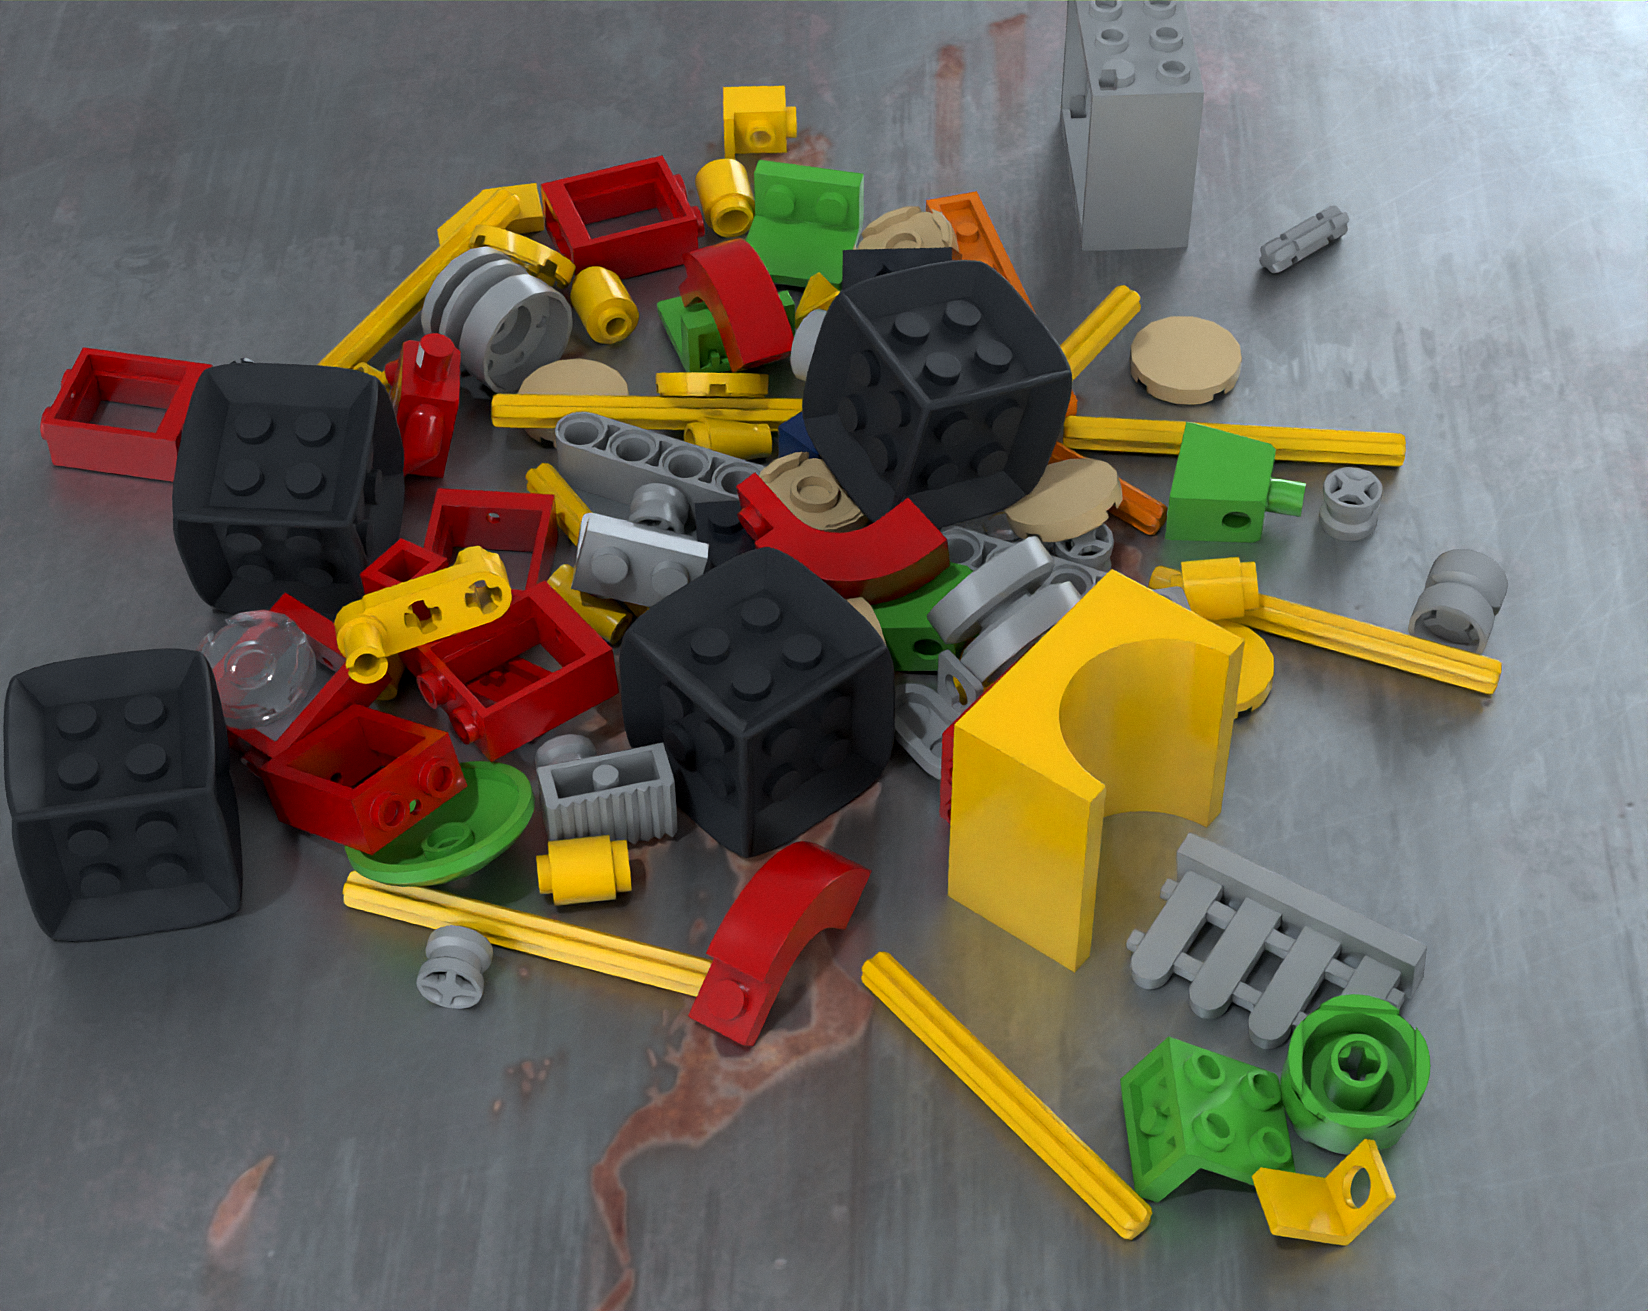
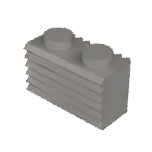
(610, 794)

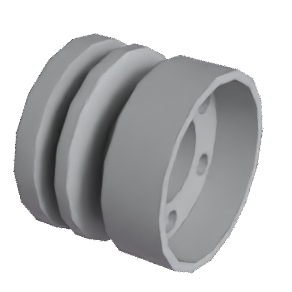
(497, 318)

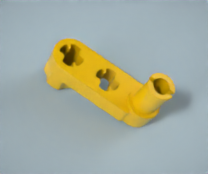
(378, 623)

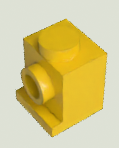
(757, 120)

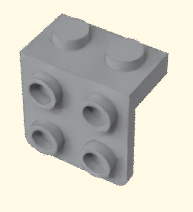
(634, 560)

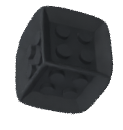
(935, 392)
(286, 485)
(762, 697)
(122, 794)

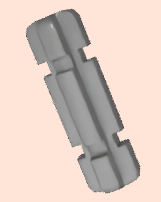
(1303, 239)

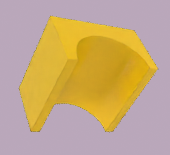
(1097, 720)

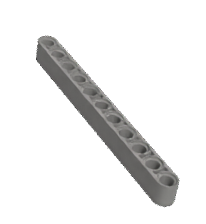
(620, 458)

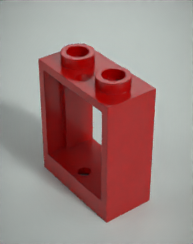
(619, 192)
(127, 380)
(524, 524)
(532, 619)
(332, 699)
(314, 778)

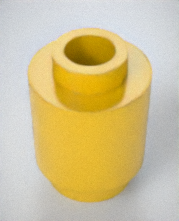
(726, 197)
(603, 305)
(1219, 587)
(584, 870)

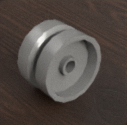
(1001, 609)

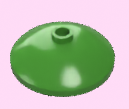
(458, 834)

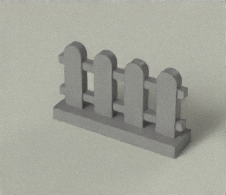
(1274, 915)

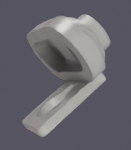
(926, 714)

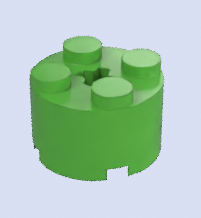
(1390, 1068)

